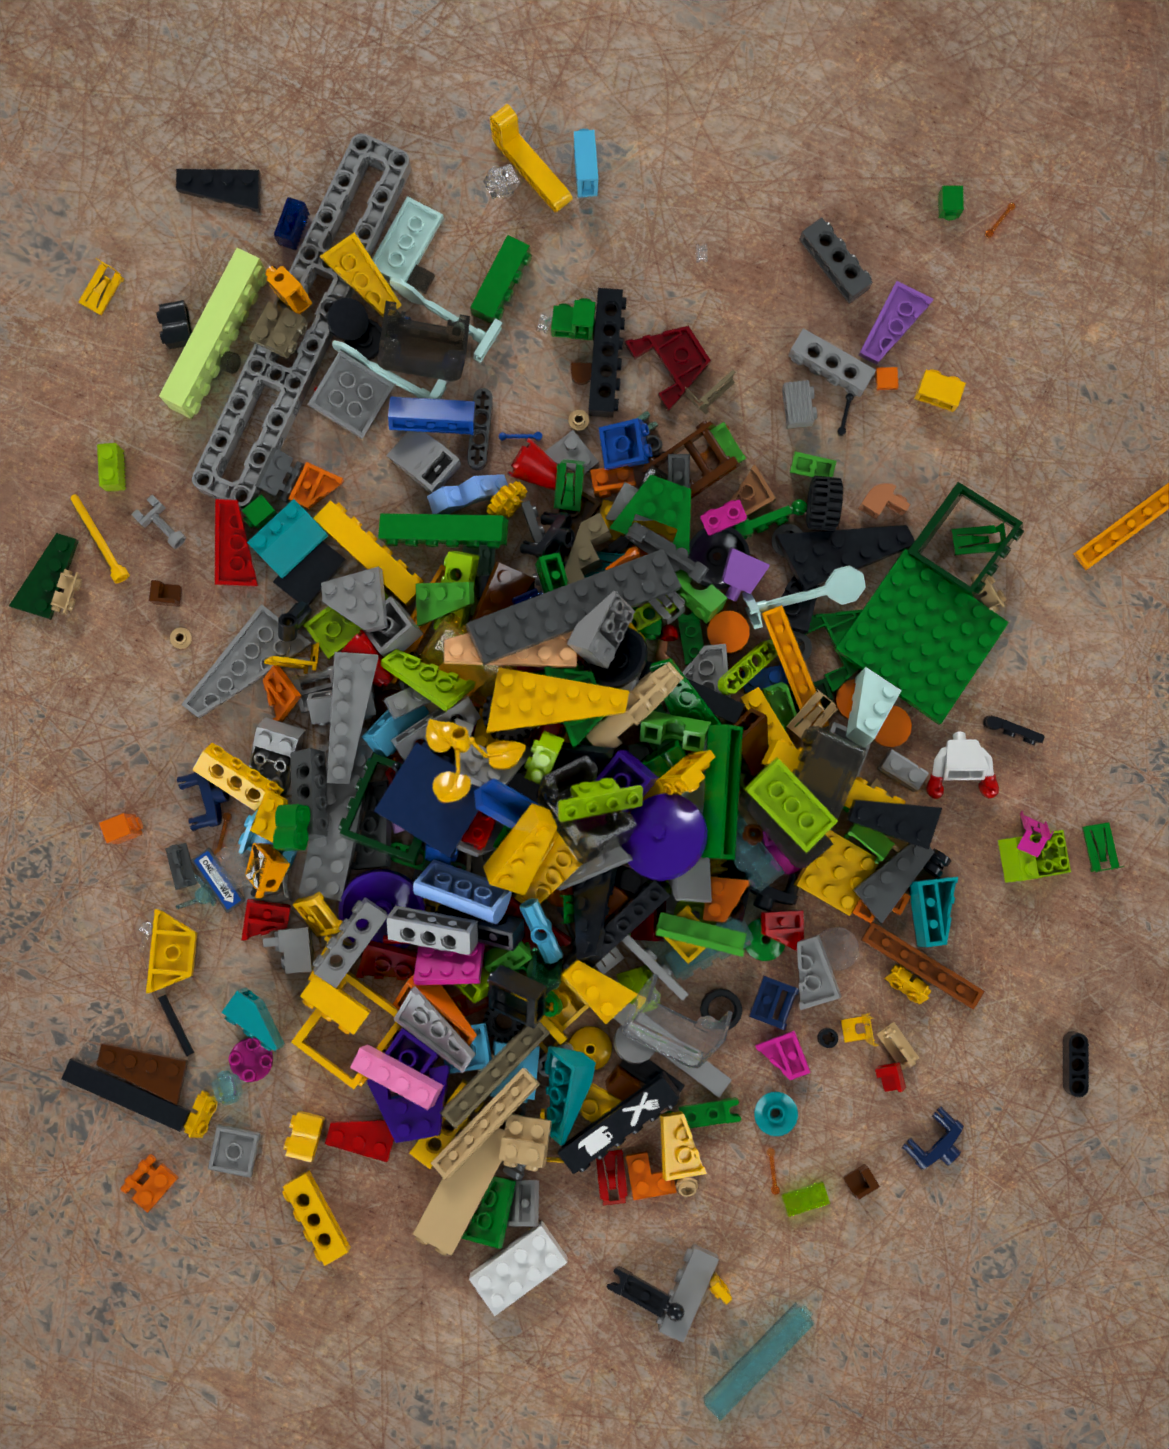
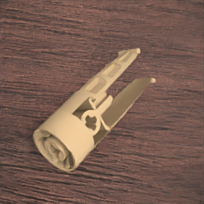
(641, 702)

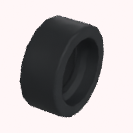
(722, 993)

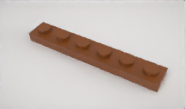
(922, 965)

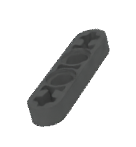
(483, 429)

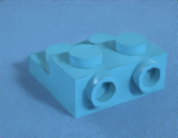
(480, 1047)

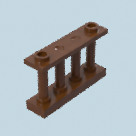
(708, 475)

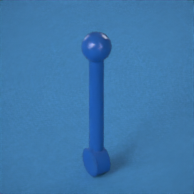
(537, 436)

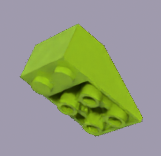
(1023, 866)

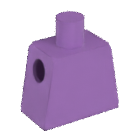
(742, 573)

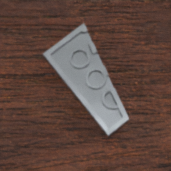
(429, 1026)

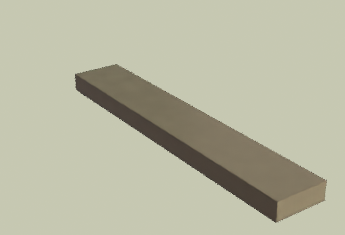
(493, 1074)

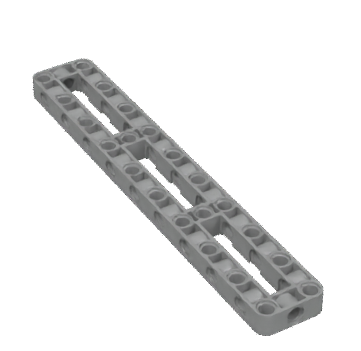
(316, 242)

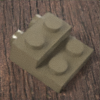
(278, 330)

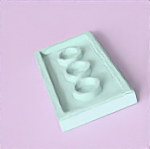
(407, 239)

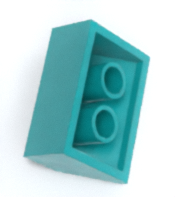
(287, 538)

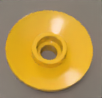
(596, 1038)

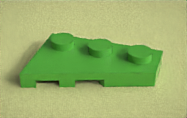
(440, 599)

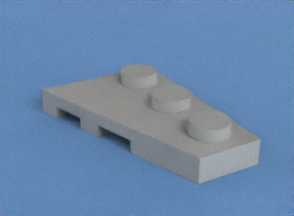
(815, 974)

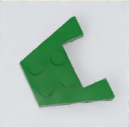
(663, 503)
(836, 627)

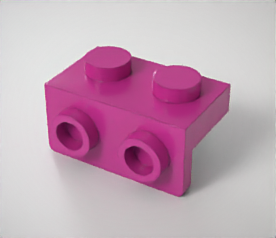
(723, 517)

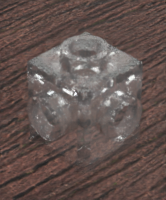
(501, 181)

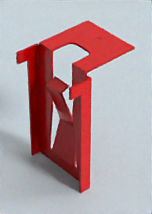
(609, 1161)

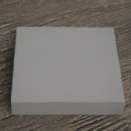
(234, 1151)

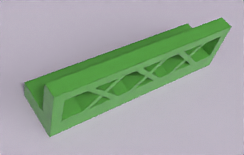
(701, 934)

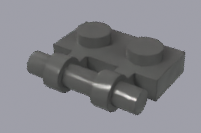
(274, 473)

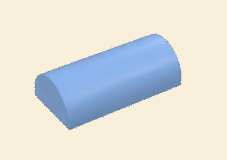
(462, 891)

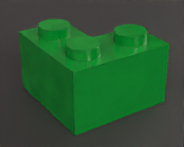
(574, 321)

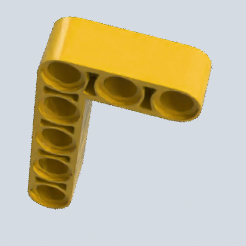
(509, 141)

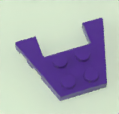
(407, 1119)

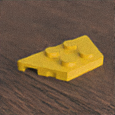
(170, 952)

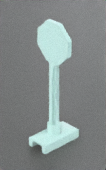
(484, 338)
(436, 393)
(842, 586)

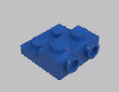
(625, 444)

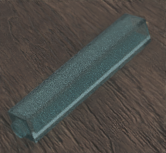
(758, 1360)

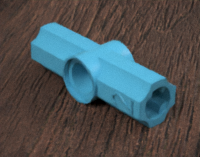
(537, 920)

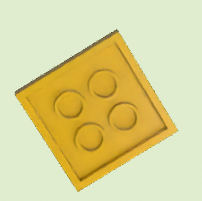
(837, 873)

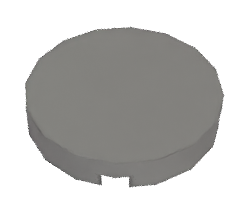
(629, 1049)

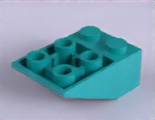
(254, 1017)

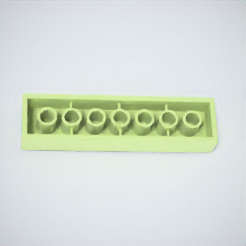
(214, 333)

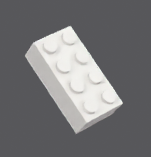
(518, 1268)

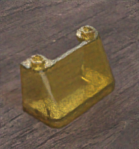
(483, 675)

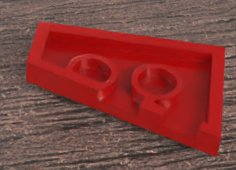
(362, 1137)

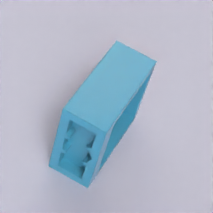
(585, 163)

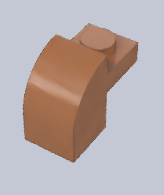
(883, 496)

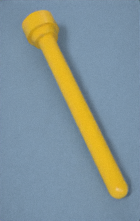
(118, 572)

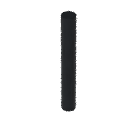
(180, 1034)

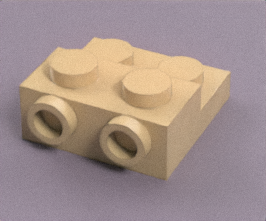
(525, 1142)

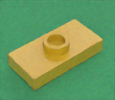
(720, 1289)

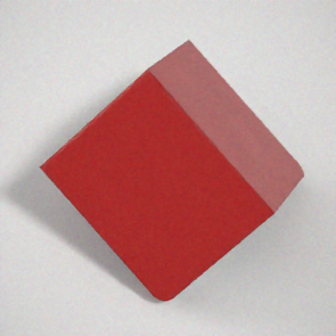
(891, 1077)

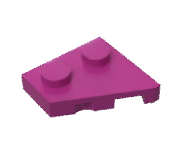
(786, 1054)

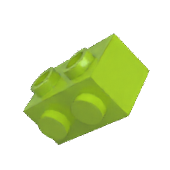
(544, 757)

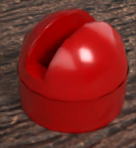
(669, 633)

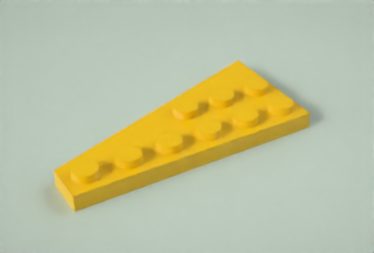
(539, 700)

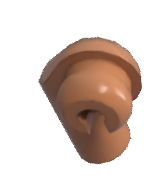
(661, 651)

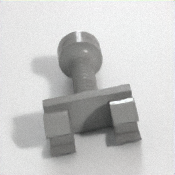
(175, 539)

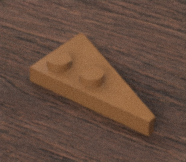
(754, 492)

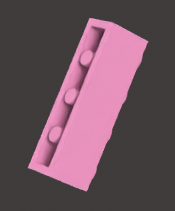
(397, 1076)

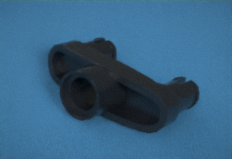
(557, 536)
(766, 898)

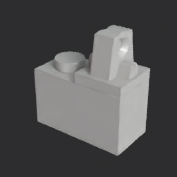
(297, 949)

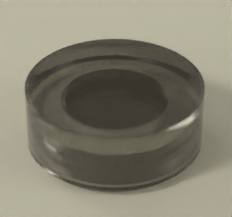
(230, 362)

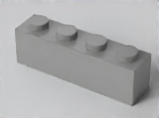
(689, 1290)

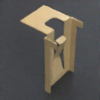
(809, 719)

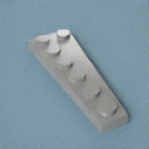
(350, 695)

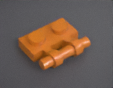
(154, 1188)

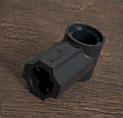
(292, 621)

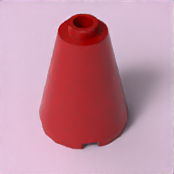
(534, 466)
(361, 644)

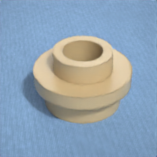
(578, 426)
(185, 642)
(687, 1186)

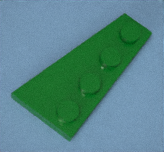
(684, 699)

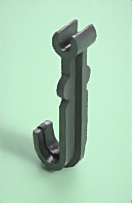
(652, 542)

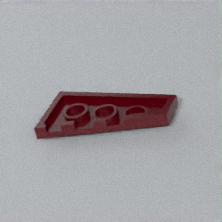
(386, 961)

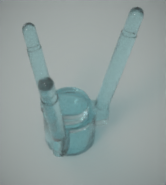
(203, 895)

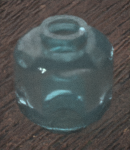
(227, 1088)

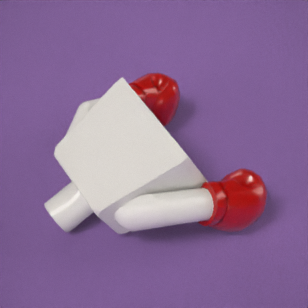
(963, 761)

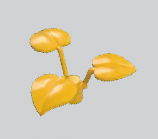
(443, 735)

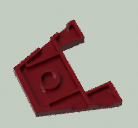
(679, 354)

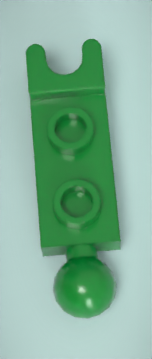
(778, 516)
(690, 636)
(710, 1113)

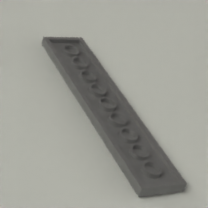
(561, 609)

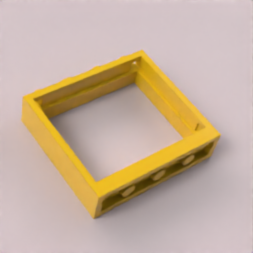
(315, 1017)

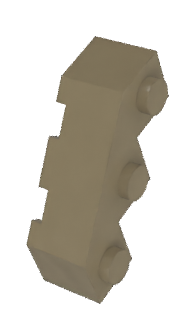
(583, 556)

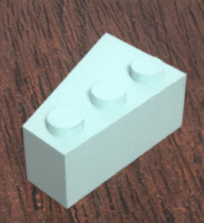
(870, 706)

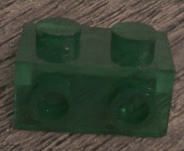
(544, 972)

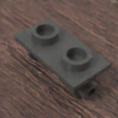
(180, 866)

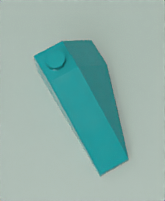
(569, 1083)

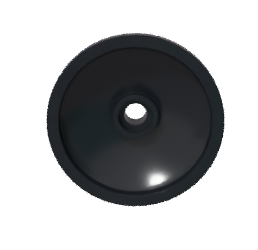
(704, 546)
(633, 652)

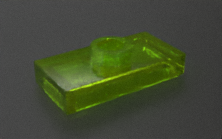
(805, 1199)

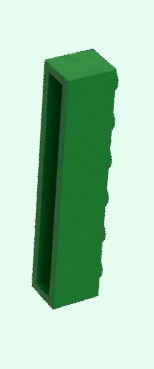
(443, 529)
(722, 791)

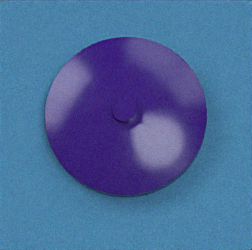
(666, 837)
(386, 890)

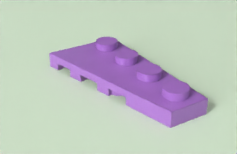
(896, 317)

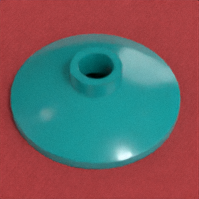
(784, 1121)

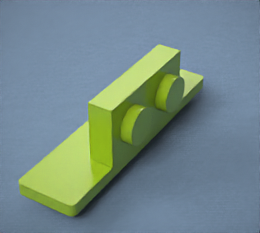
(598, 798)

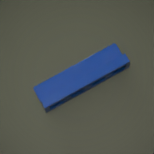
(431, 415)
(501, 802)

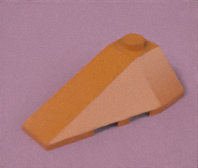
(443, 1004)

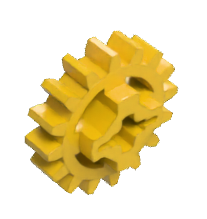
(507, 499)

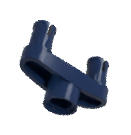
(212, 800)
(943, 1148)

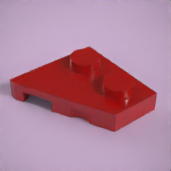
(783, 926)

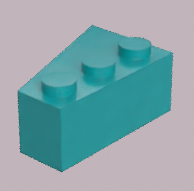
(932, 910)

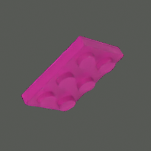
(448, 967)

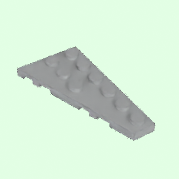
(242, 662)

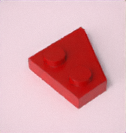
(264, 917)

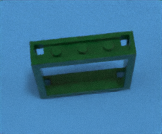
(941, 515)
(354, 805)

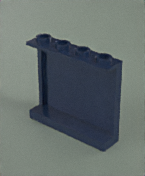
(416, 809)

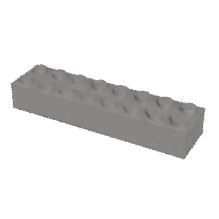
(331, 857)

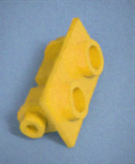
(916, 990)
(198, 1123)

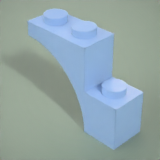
(474, 490)

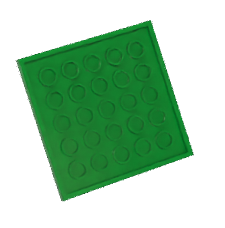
(922, 636)

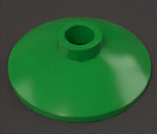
(758, 949)

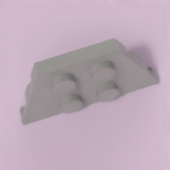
(597, 866)
(662, 970)

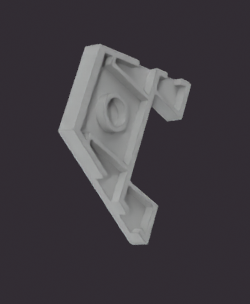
(478, 767)

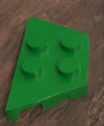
(576, 729)

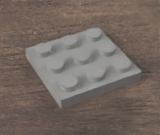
(350, 394)

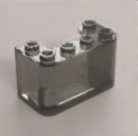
(422, 346)
(829, 766)
(589, 835)
(779, 837)

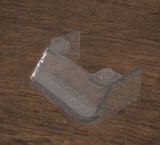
(671, 1032)

